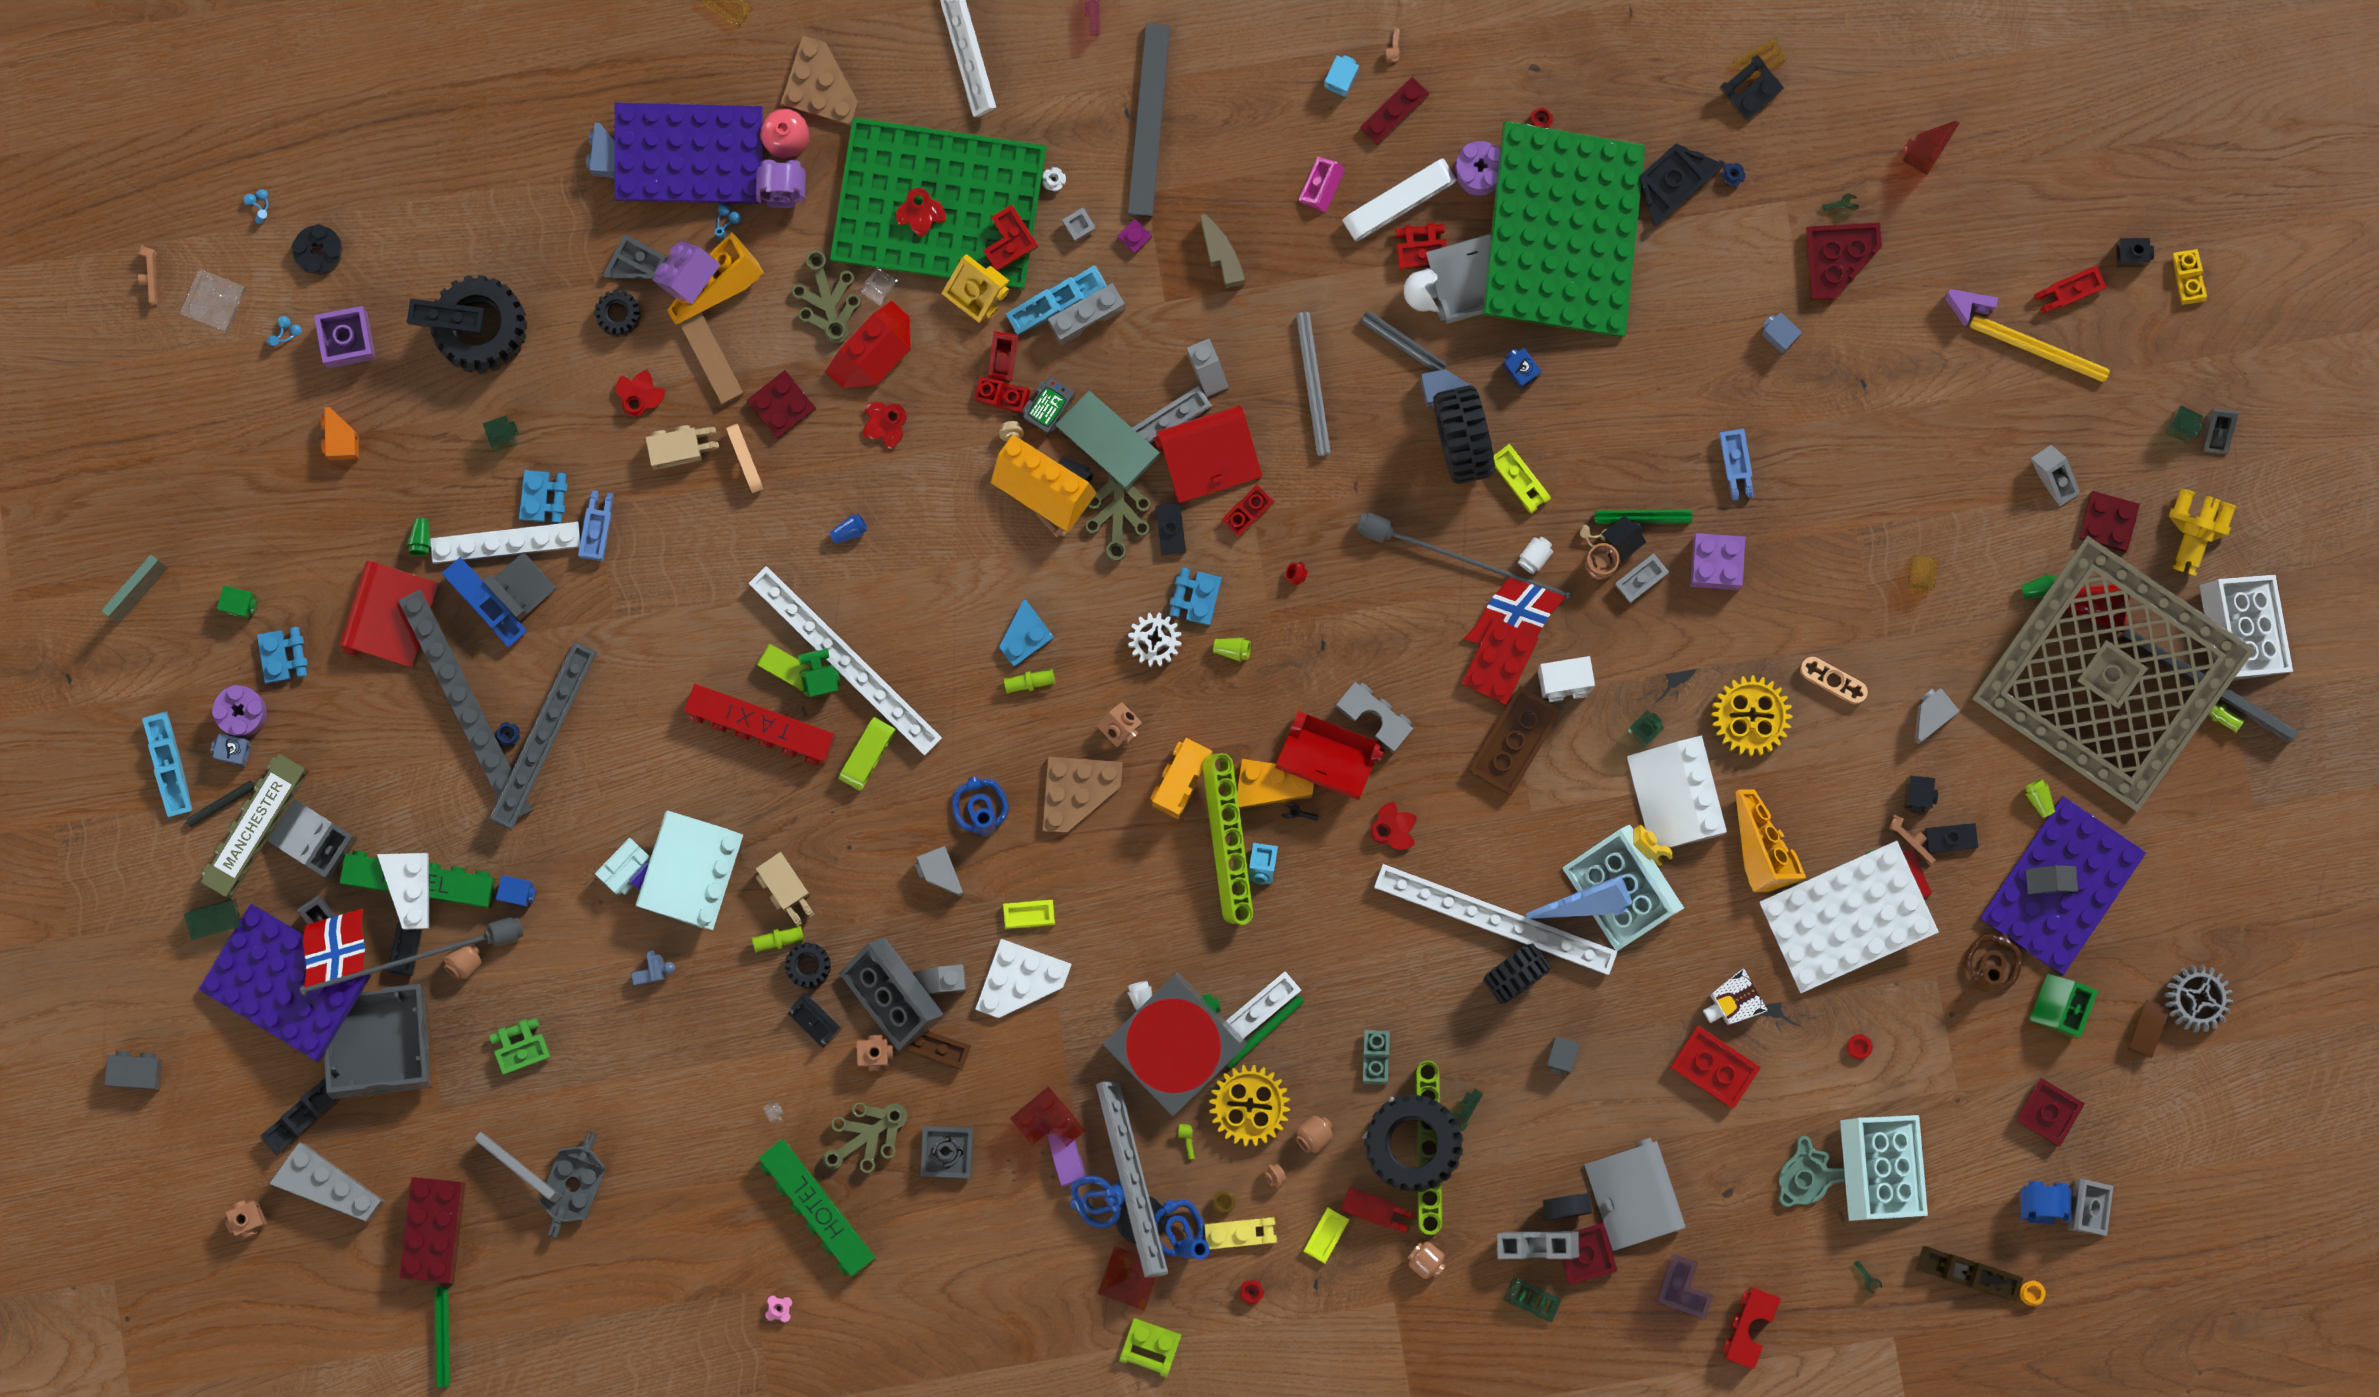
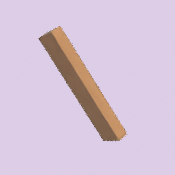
(711, 358)

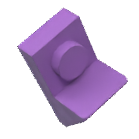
(1962, 302)

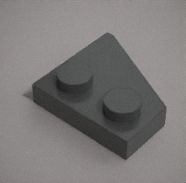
(634, 260)

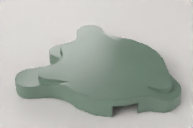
(1805, 1175)

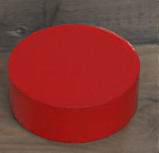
(1859, 1047)

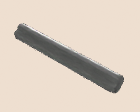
(1402, 342)

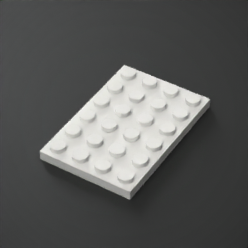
(1849, 917)

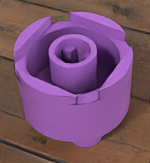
(1466, 168)
(780, 183)
(236, 725)

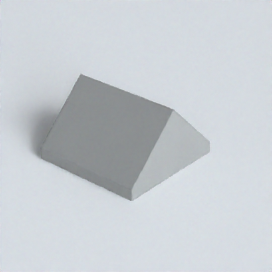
(2090, 1207)

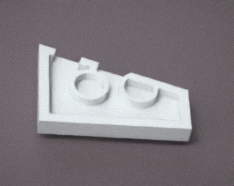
(409, 887)

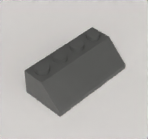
(891, 993)

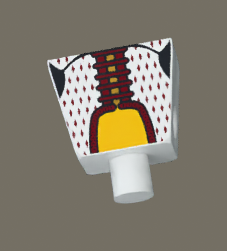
(1735, 1000)

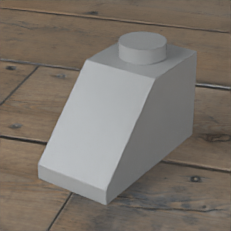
(1207, 367)
(2056, 474)
(1933, 713)
(939, 870)
(942, 979)

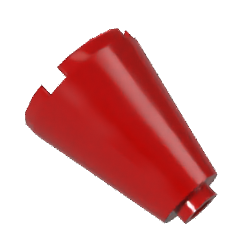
(2101, 605)

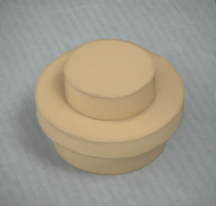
(1010, 428)

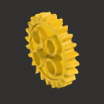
(1751, 693)
(1247, 1128)

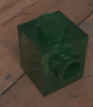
(2184, 424)
(501, 433)
(1646, 728)

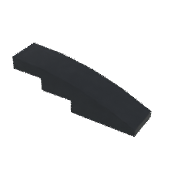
(299, 1118)

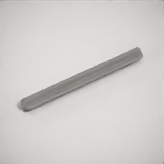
(1313, 384)

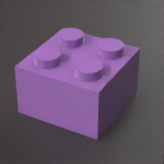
(685, 271)
(345, 337)
(1717, 561)

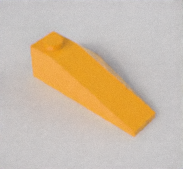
(735, 274)
(1765, 855)

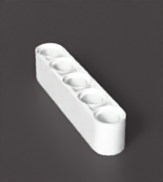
(1399, 200)

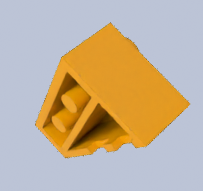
(1180, 778)
(1265, 785)

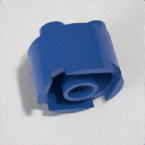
(2045, 1203)

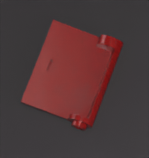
(1207, 449)
(377, 619)
(1329, 755)

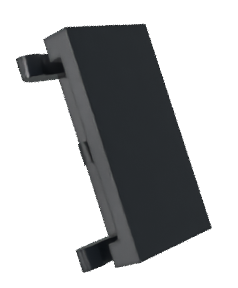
(814, 1020)

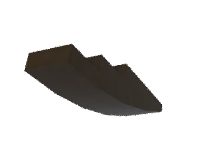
(1969, 1273)

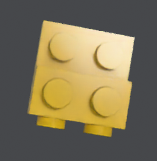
(976, 289)

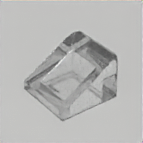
(878, 286)

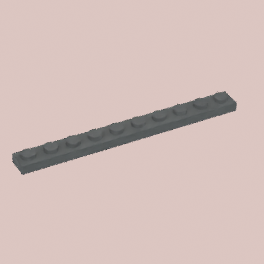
(458, 692)

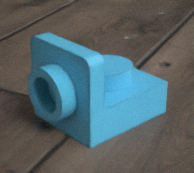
(1262, 863)

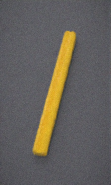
(2039, 348)

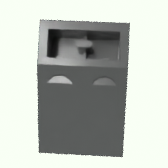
(312, 839)

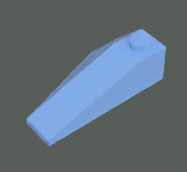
(1596, 900)

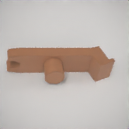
(149, 278)
(1914, 842)

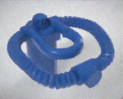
(983, 819)
(1113, 1196)
(1188, 1247)

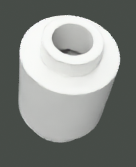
(1535, 554)

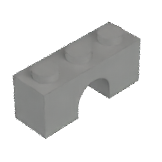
(1096, 307)
(1360, 701)
(1538, 1245)

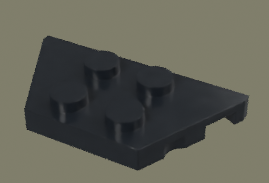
(1675, 179)

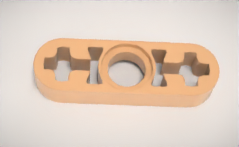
(744, 458)
(1820, 665)

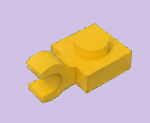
(1647, 844)

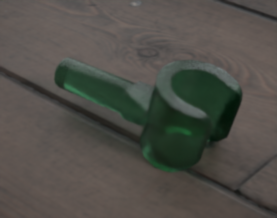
(1842, 203)
(1868, 1278)

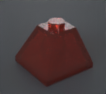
(1928, 146)
(1126, 1280)

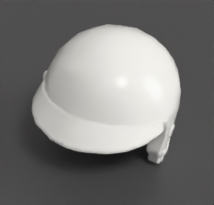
(1420, 290)

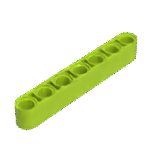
(1235, 848)
(1428, 1135)

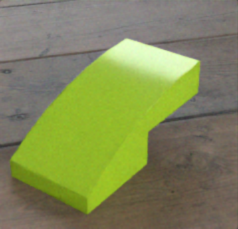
(782, 666)

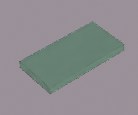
(1107, 440)

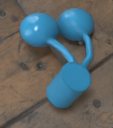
(250, 199)
(734, 218)
(284, 322)

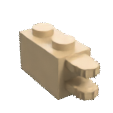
(678, 446)
(784, 885)

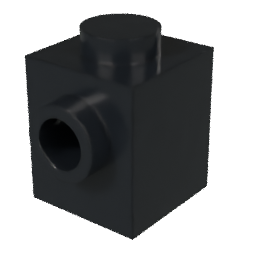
(2134, 252)
(1625, 537)
(1920, 794)

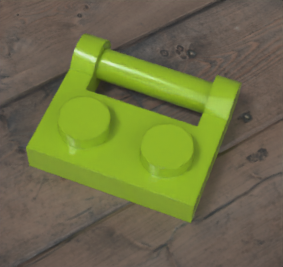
(1153, 1339)

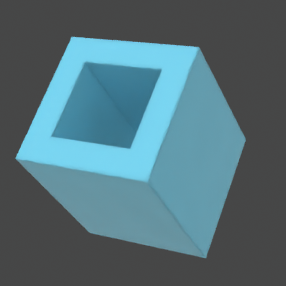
(1341, 75)

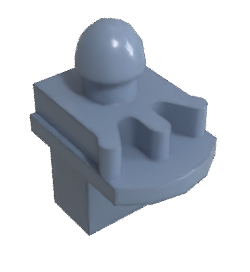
(656, 972)

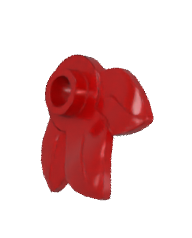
(921, 215)
(639, 390)
(882, 426)
(1397, 827)

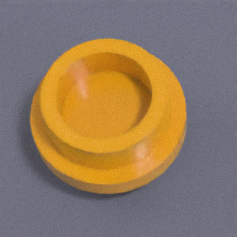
(2032, 1293)

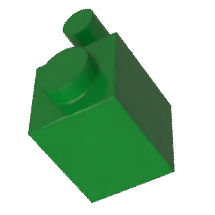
(818, 678)

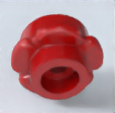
(1541, 113)
(1296, 573)
(1252, 1285)

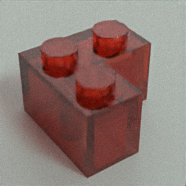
(1046, 1114)

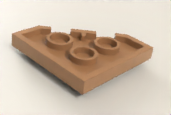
(818, 85)
(1077, 790)

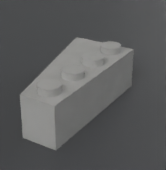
(323, 1182)

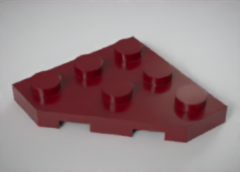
(1838, 256)

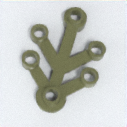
(828, 301)
(1118, 509)
(868, 1134)

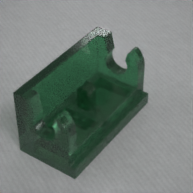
(213, 919)

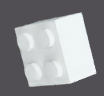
(1566, 679)

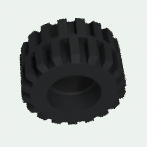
(1516, 973)

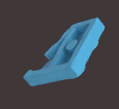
(1024, 635)

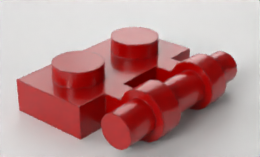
(1413, 253)

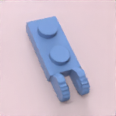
(1736, 461)
(596, 529)

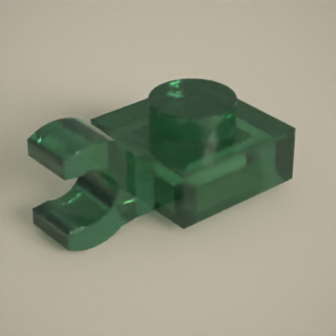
(1469, 1102)

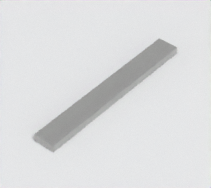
(1132, 1179)

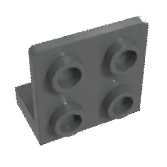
(521, 586)

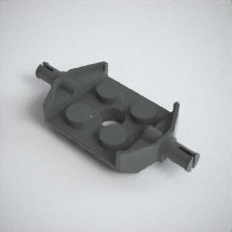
(570, 1163)

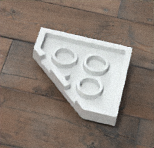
(1020, 978)

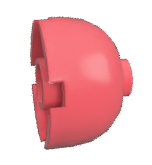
(785, 133)

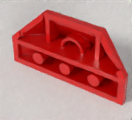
(873, 349)

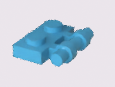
(535, 496)
(1203, 598)
(274, 655)

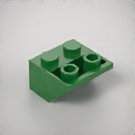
(2063, 1006)

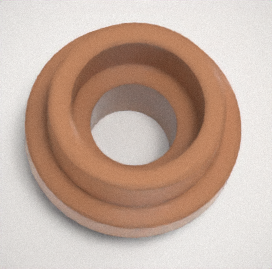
(1275, 1175)

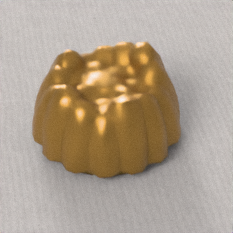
(1224, 1201)

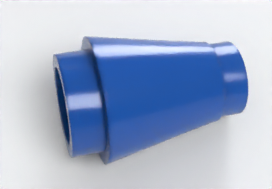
(849, 529)

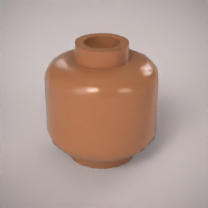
(462, 961)
(1314, 1134)
(1426, 1260)

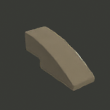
(1221, 253)

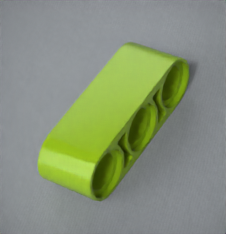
(867, 754)

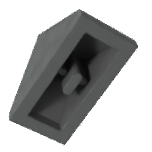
(2219, 430)
(2051, 879)
(315, 910)

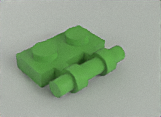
(522, 1053)

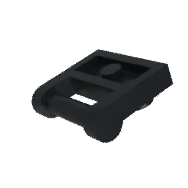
(1757, 93)

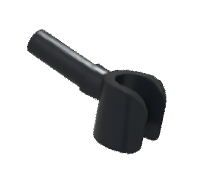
(1296, 812)

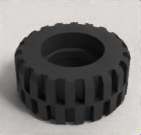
(506, 341)
(1464, 434)
(1379, 1143)

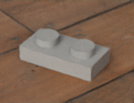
(1641, 578)

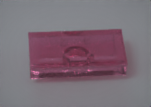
(1093, 12)

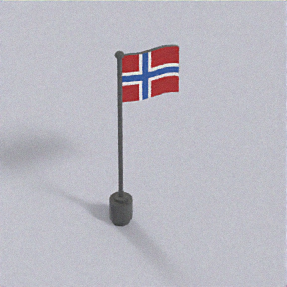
(1517, 602)
(337, 949)

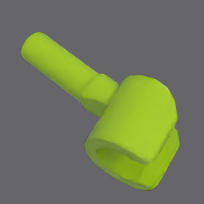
(1185, 1131)

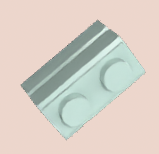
(622, 866)

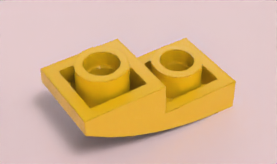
(2189, 276)

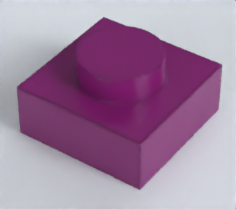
(1134, 236)

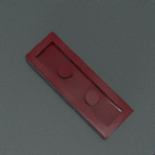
(1394, 111)

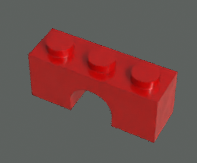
(1740, 1347)

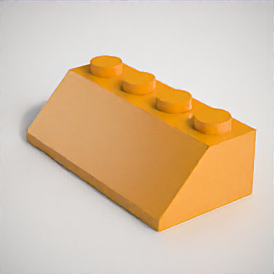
(1041, 483)

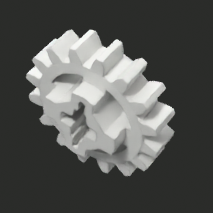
(1166, 642)

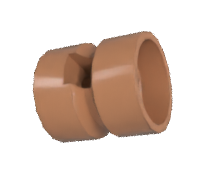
(1602, 561)

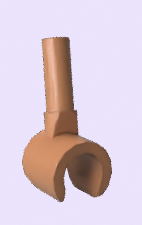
(1392, 54)

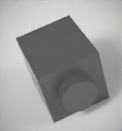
(1562, 1056)

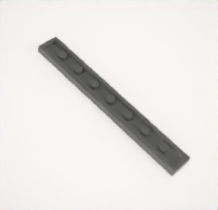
(1149, 120)
(2229, 697)
(542, 736)

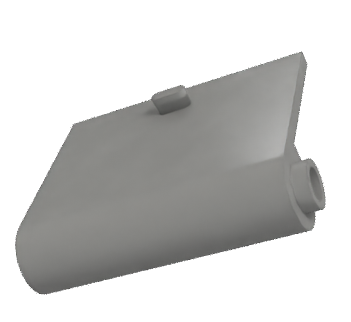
(1460, 278)
(1639, 1192)

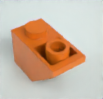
(340, 439)

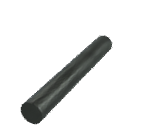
(220, 803)

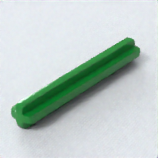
(1644, 516)
(442, 1349)

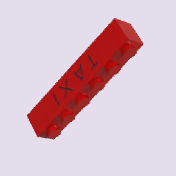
(759, 723)

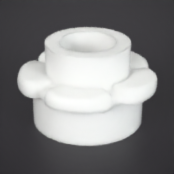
(1053, 185)

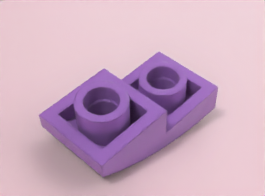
(1067, 1160)

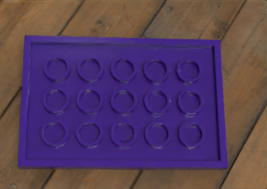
(687, 152)
(2059, 924)
(262, 980)

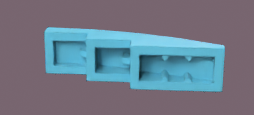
(1052, 301)
(167, 764)

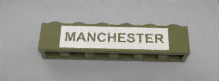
(254, 826)

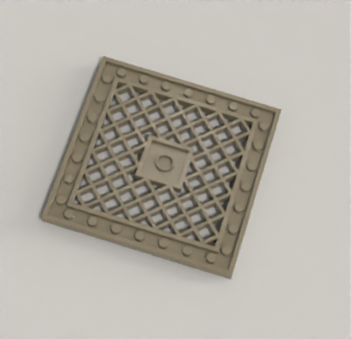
(2113, 673)

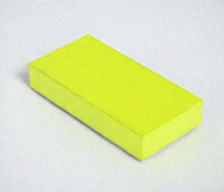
(1029, 914)
(1326, 1235)

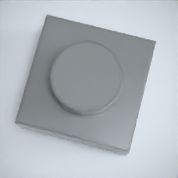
(1079, 224)

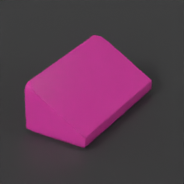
(1321, 184)

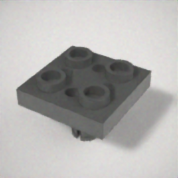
(946, 1152)

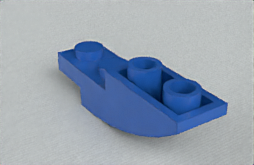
(484, 601)

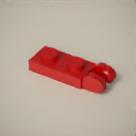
(2072, 289)
(1374, 1209)

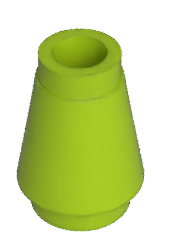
(1233, 648)
(2040, 797)

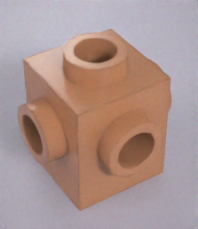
(1120, 725)
(865, 1049)
(254, 1219)

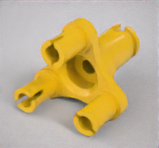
(2199, 529)

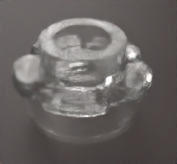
(773, 1112)

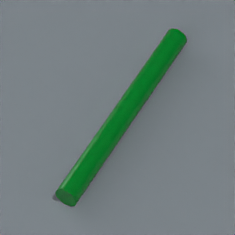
(1267, 1029)

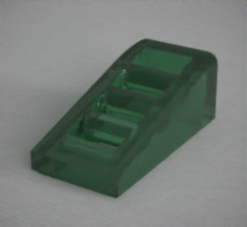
(1513, 1290)

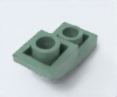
(1376, 1057)

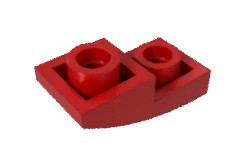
(1001, 395)
(1248, 510)

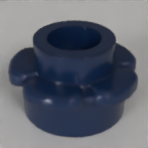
(1733, 180)
(514, 734)

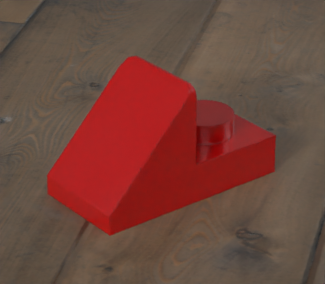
(1003, 355)

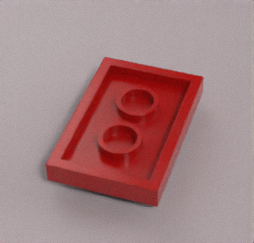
(1500, 661)
(1715, 1067)

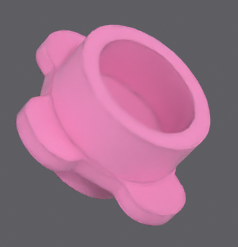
(772, 1312)

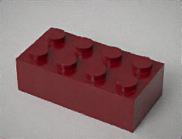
(432, 1230)

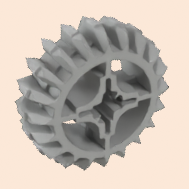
(2203, 989)

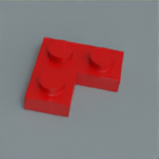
(1015, 242)

